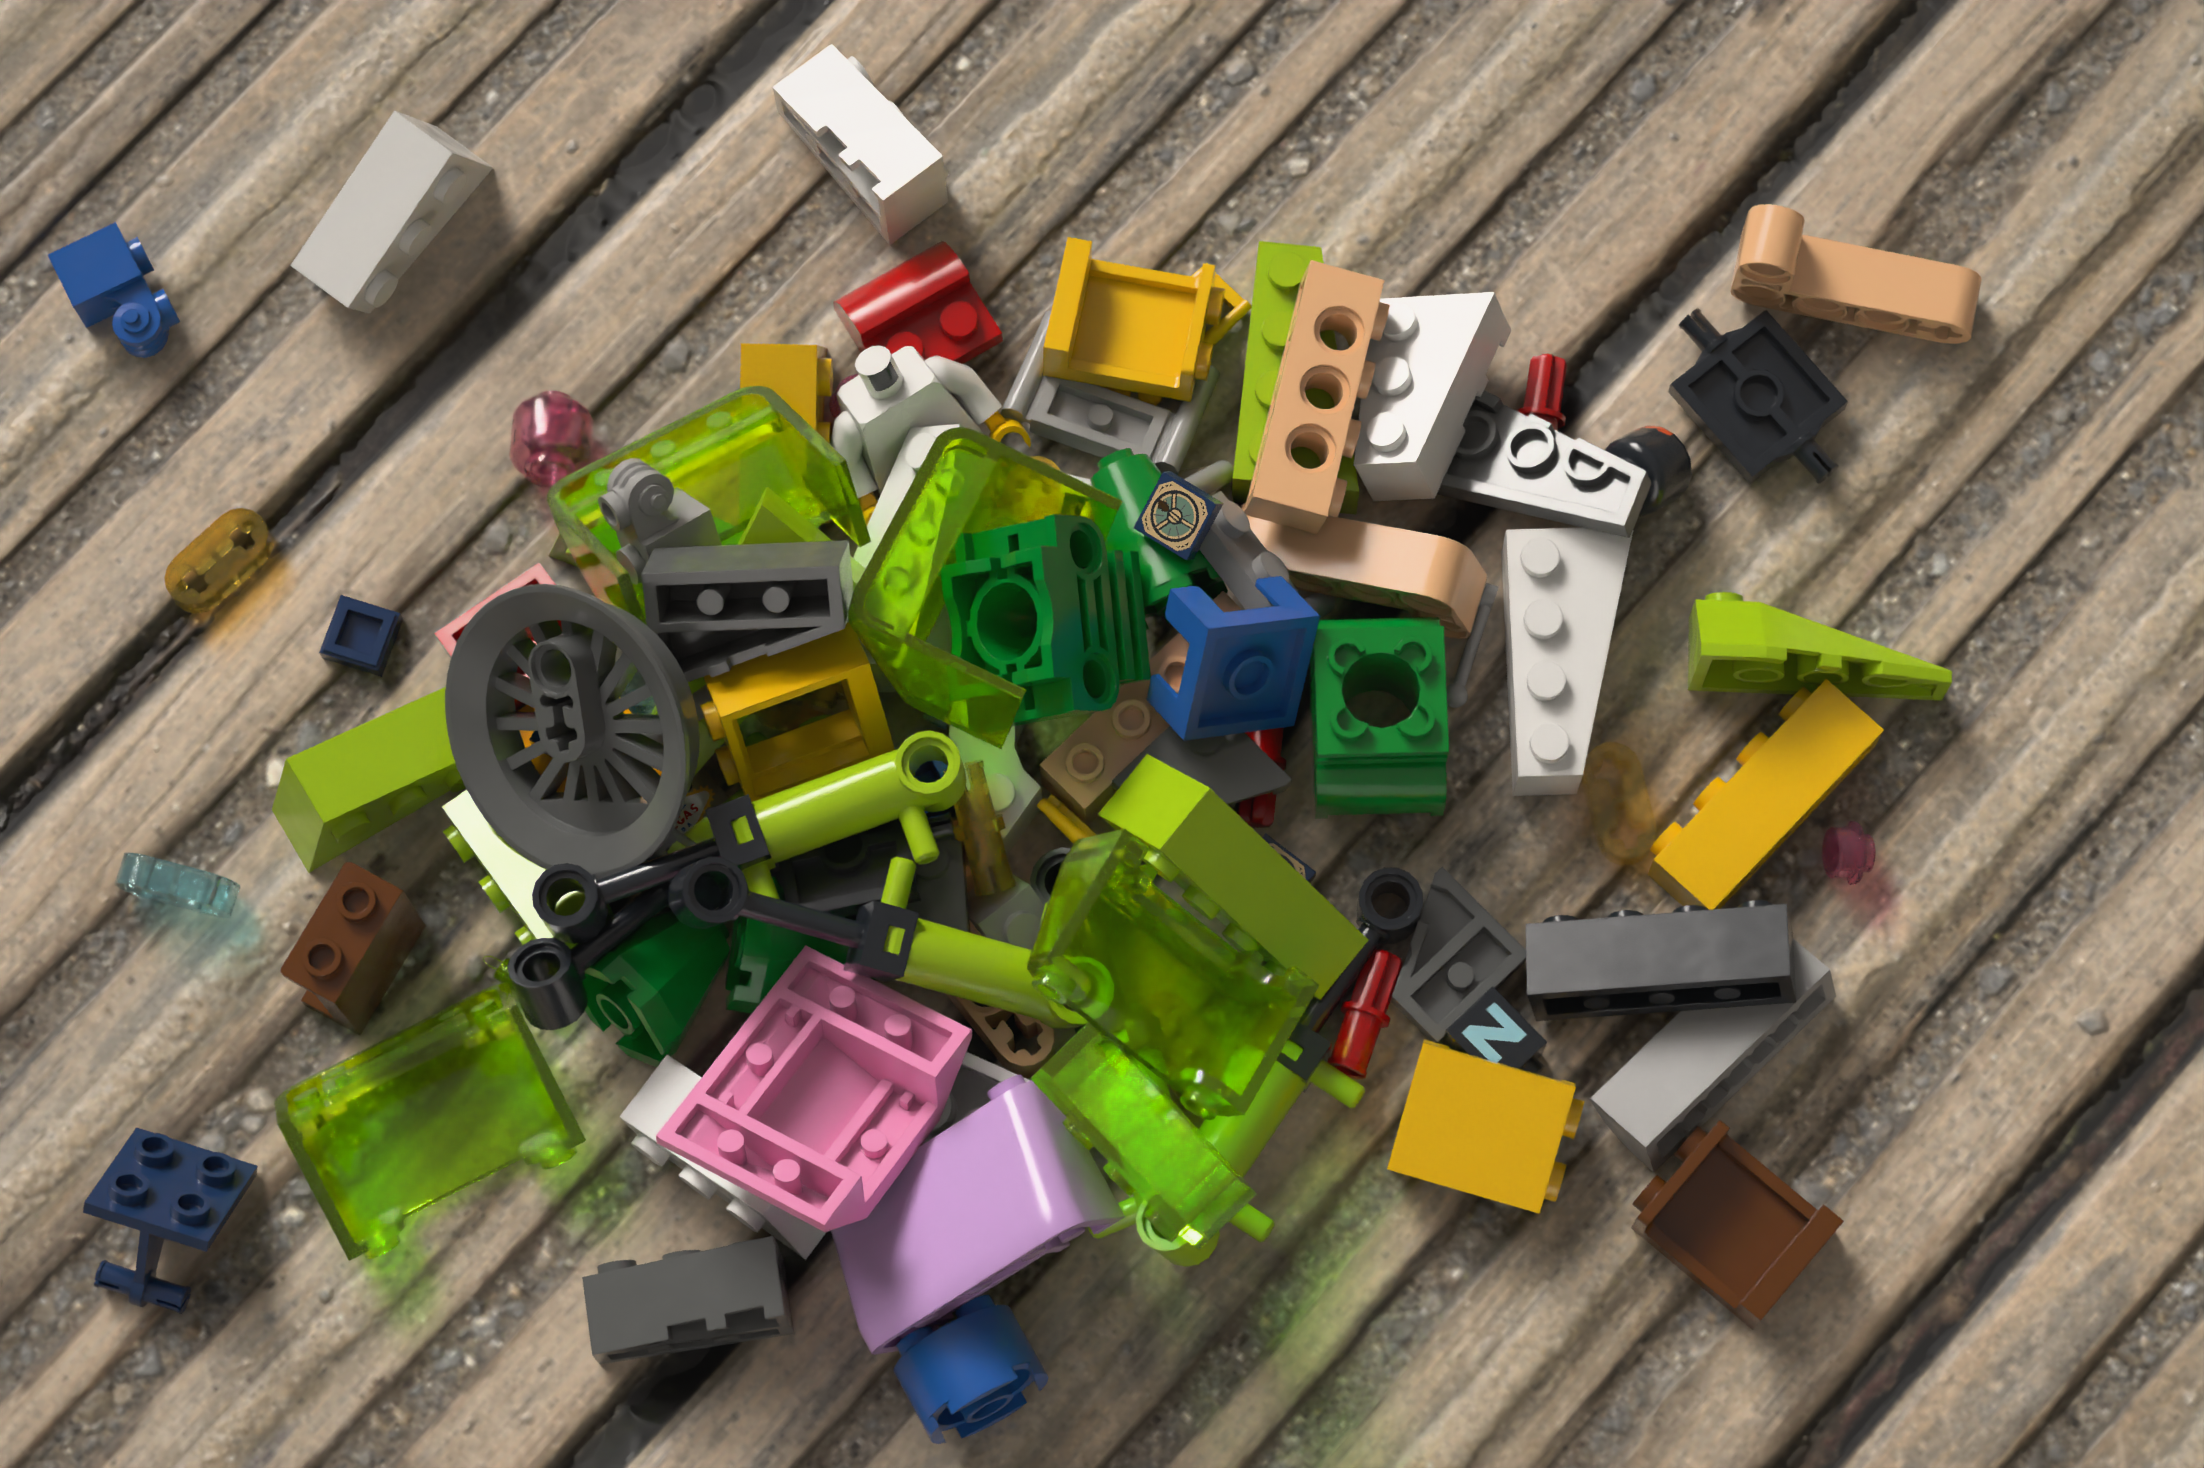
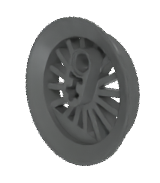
(613, 800)

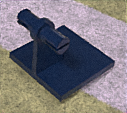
(166, 1194)

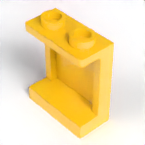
(1130, 325)
(1485, 1128)

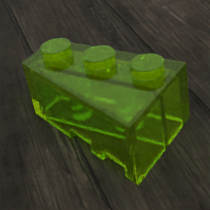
(1143, 1137)

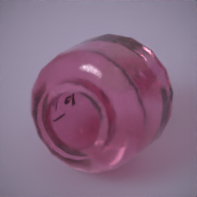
(550, 437)

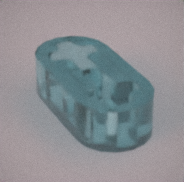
(177, 885)

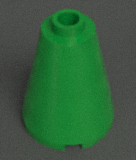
(1132, 481)

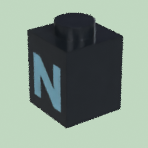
(1496, 1033)

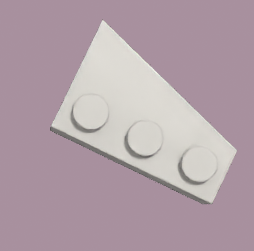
(864, 142)
(389, 212)
(1423, 388)
(651, 1111)

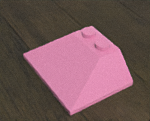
(821, 1093)

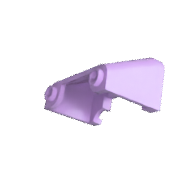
(971, 1214)

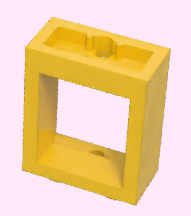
(807, 750)

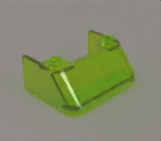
(725, 462)
(960, 488)

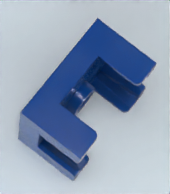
(1240, 665)

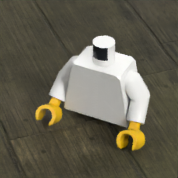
(902, 394)

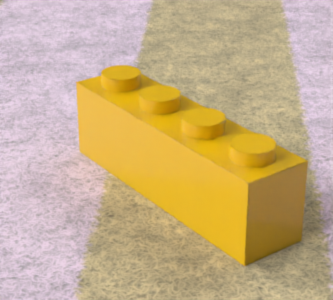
(1766, 798)

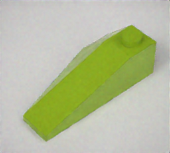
(1772, 651)

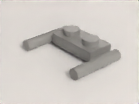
(1100, 418)
(1237, 551)

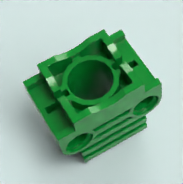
(1049, 614)
(1372, 767)

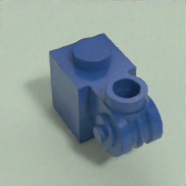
(107, 279)

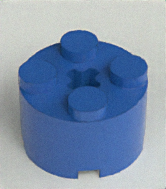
(968, 1369)

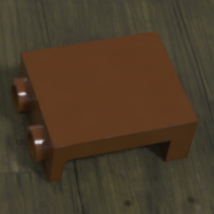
(353, 947)
(1732, 1224)

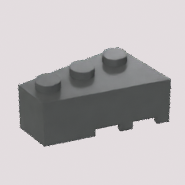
(744, 600)
(688, 1301)

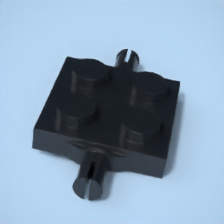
(1757, 396)
(852, 869)

